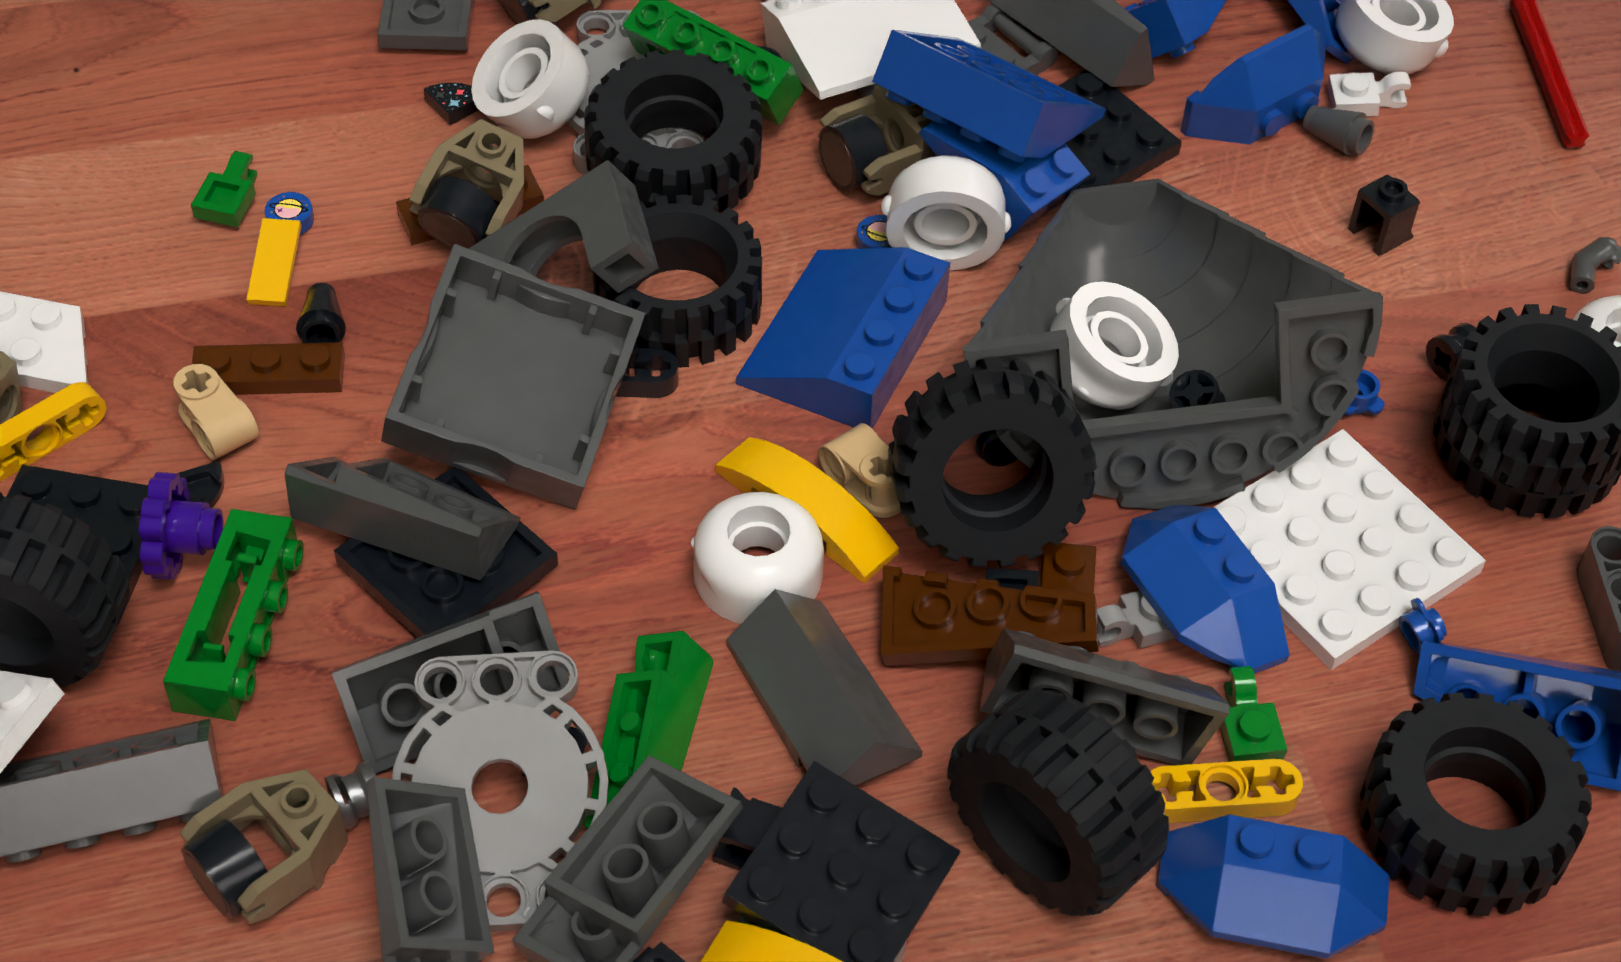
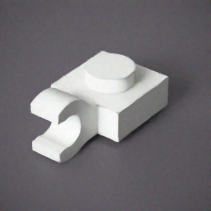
(1362, 94)

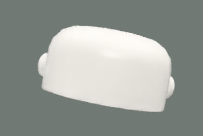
(1395, 32)
(531, 79)
(947, 211)
(1116, 345)
(739, 582)

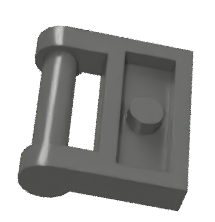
(1040, 54)

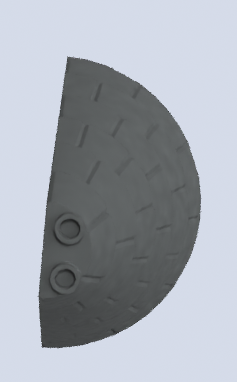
(1248, 310)

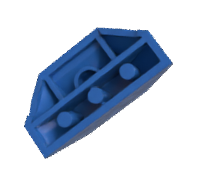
(1260, 90)
(1206, 586)
(1275, 885)

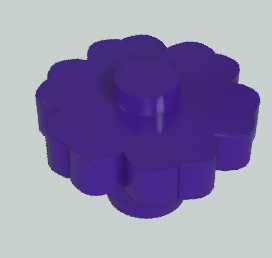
(174, 526)

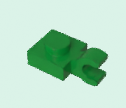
(227, 195)
(1251, 728)

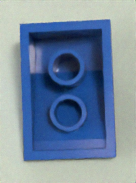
(1028, 186)

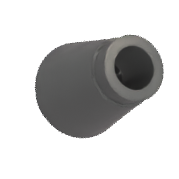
(1340, 128)

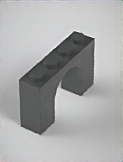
(595, 208)

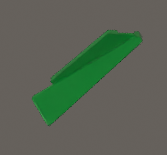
(654, 707)

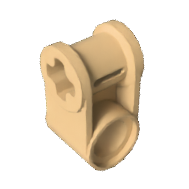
(212, 411)
(862, 468)

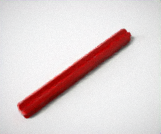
(1550, 73)

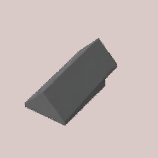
(1092, 33)
(400, 512)
(819, 690)
(382, 691)
(628, 868)
(426, 873)

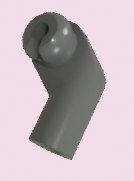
(1584, 262)

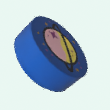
(291, 207)
(872, 232)

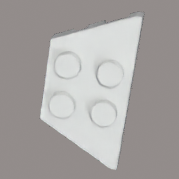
(44, 341)

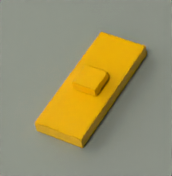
(274, 262)

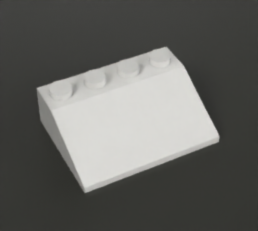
(842, 41)

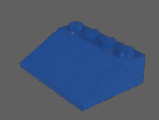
(982, 94)
(849, 331)

